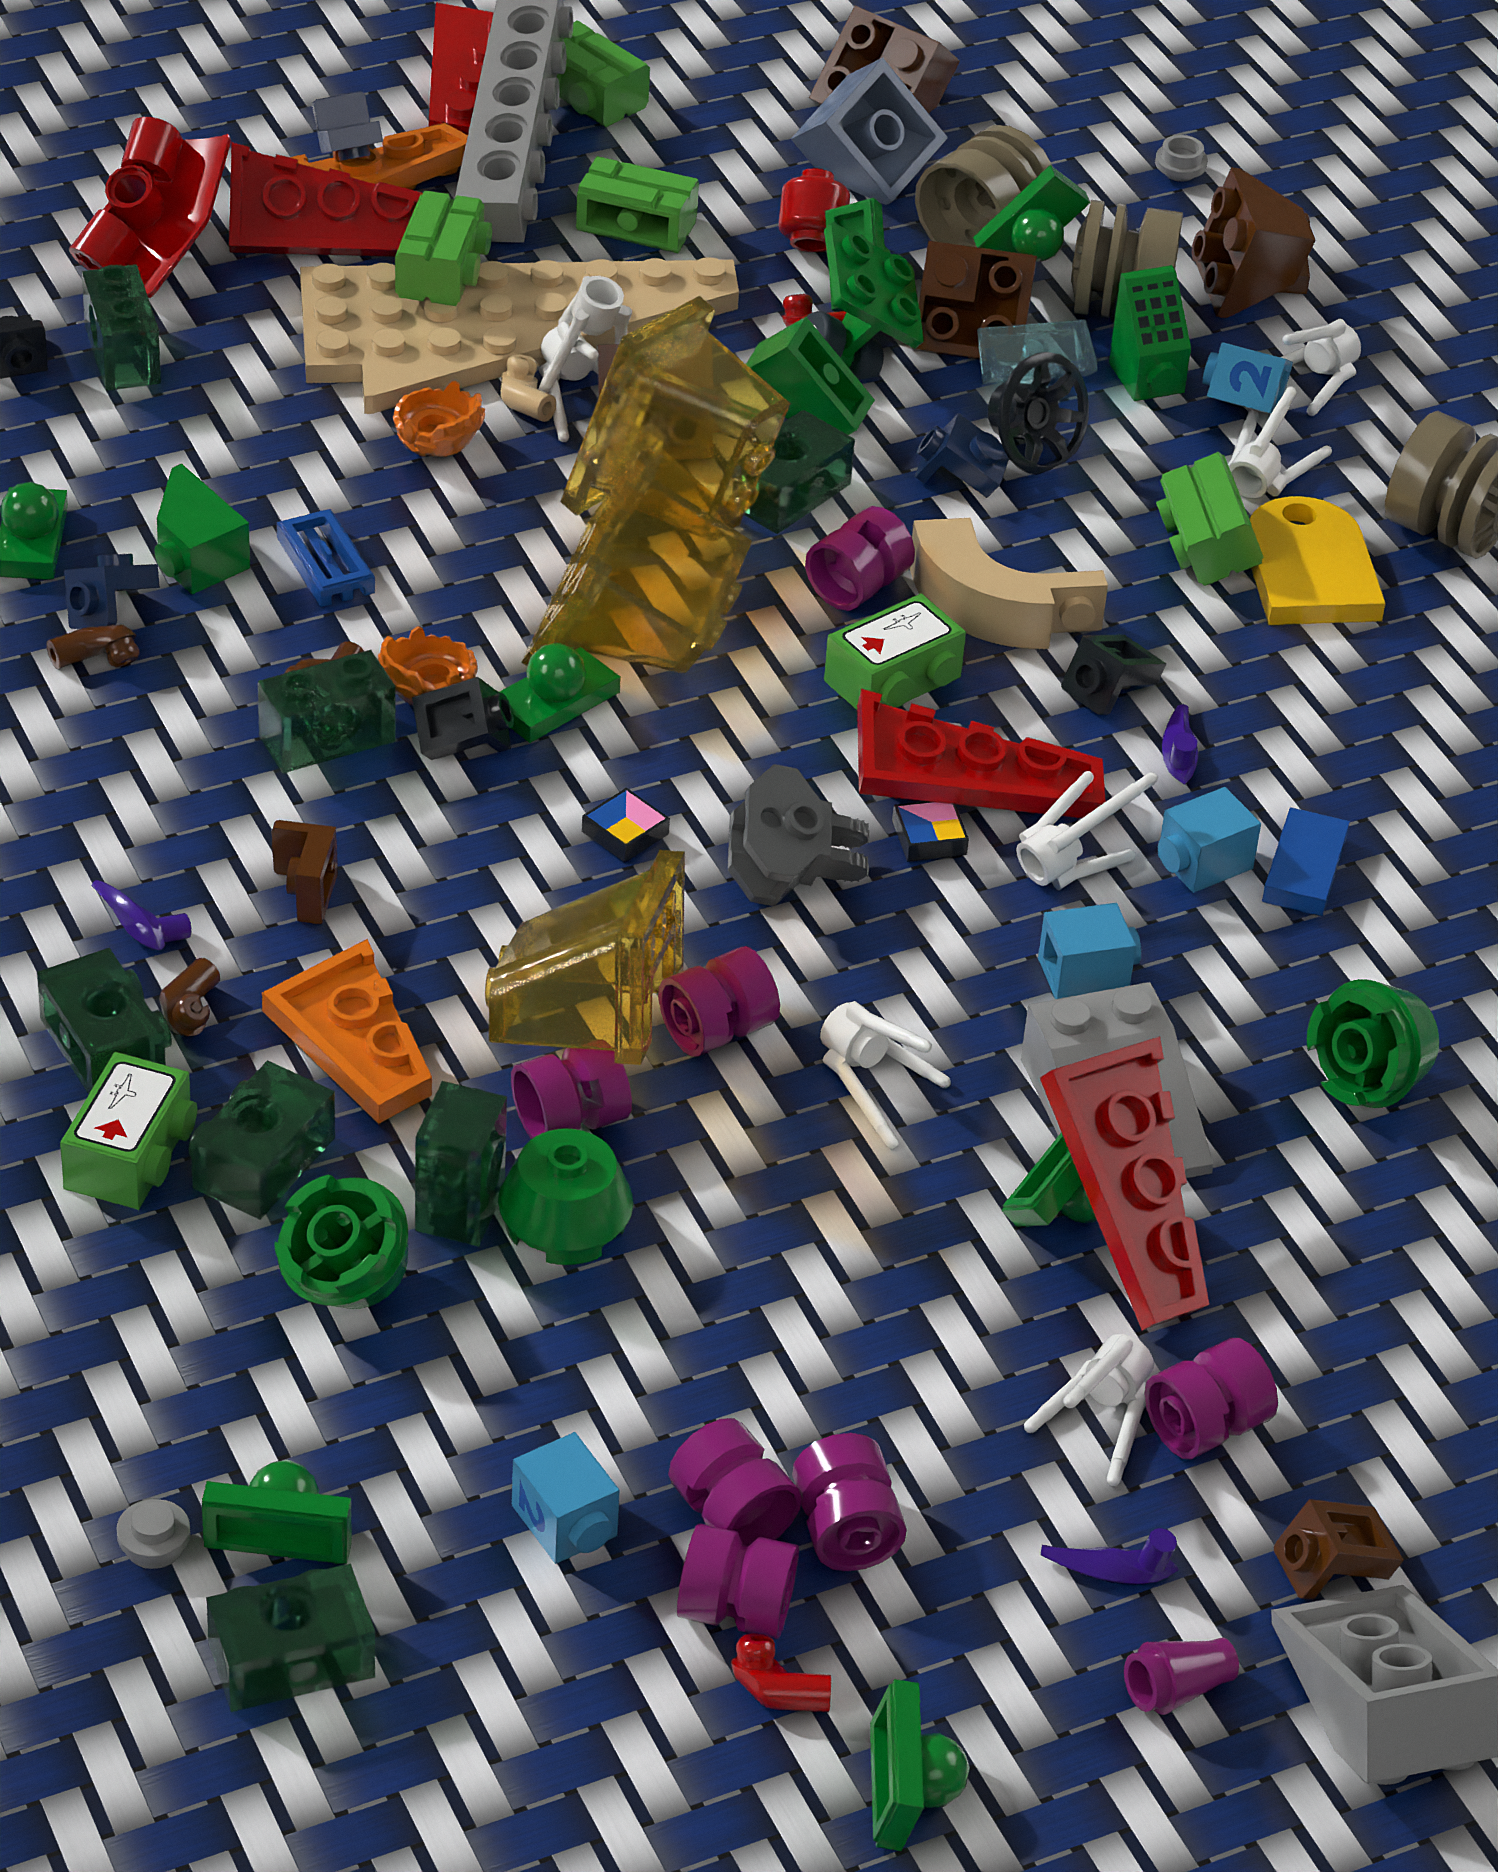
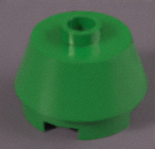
(1372, 1042)
(566, 1196)
(343, 1242)

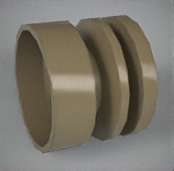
(976, 183)
(1108, 251)
(1447, 484)

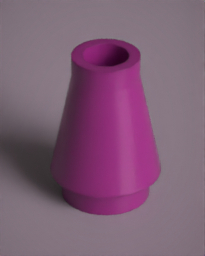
(1176, 1672)

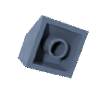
(871, 133)

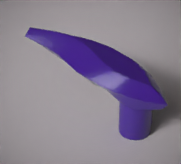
(1180, 745)
(142, 923)
(1119, 1564)

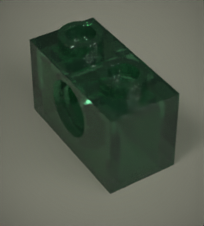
(121, 327)
(807, 470)
(326, 711)
(99, 1010)
(262, 1139)
(460, 1163)
(290, 1637)

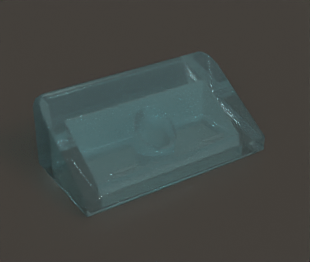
(1007, 346)

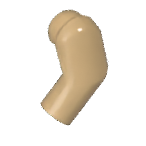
(521, 392)

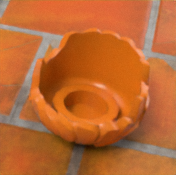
(438, 420)
(425, 663)

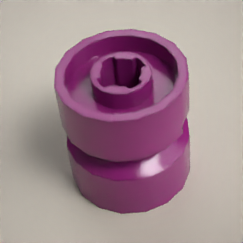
(860, 558)
(719, 1001)
(571, 1091)
(1211, 1397)
(731, 1484)
(849, 1502)
(737, 1581)

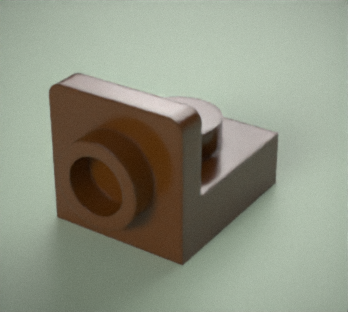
(310, 861)
(1335, 1540)

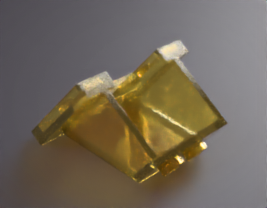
(687, 406)
(646, 577)
(592, 966)

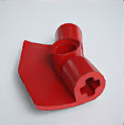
(176, 196)

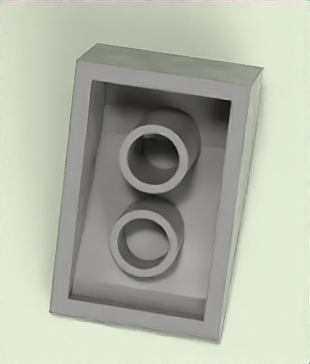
(1104, 1021)
(1392, 1683)

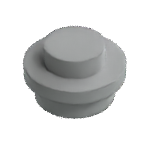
(1181, 158)
(153, 1533)

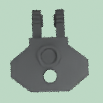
(786, 838)

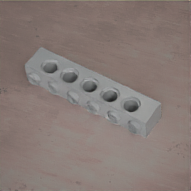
(513, 110)

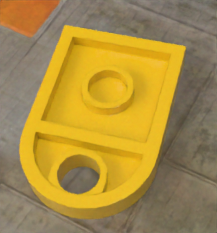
(1315, 568)

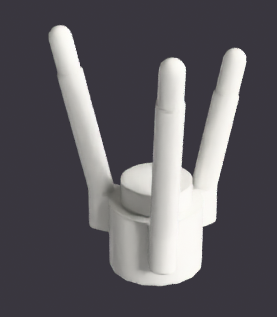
(593, 312)
(1328, 351)
(577, 366)
(1258, 463)
(1051, 851)
(862, 1040)
(1111, 1378)

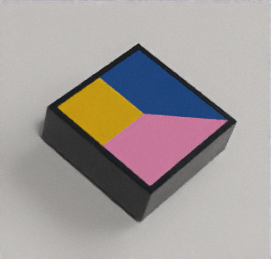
(625, 824)
(930, 830)

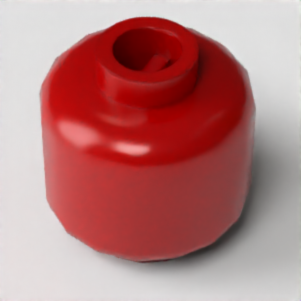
(804, 208)

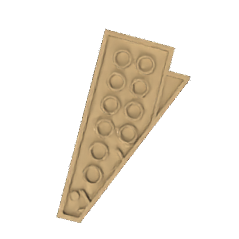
(400, 345)

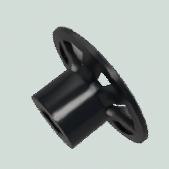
(1033, 412)

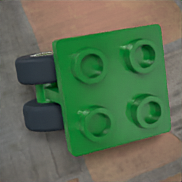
(876, 295)

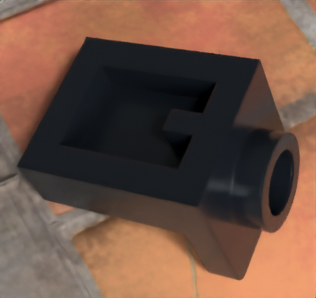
(22, 346)
(1105, 667)
(462, 718)

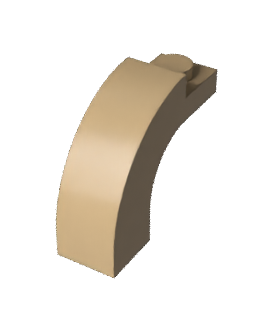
(996, 600)

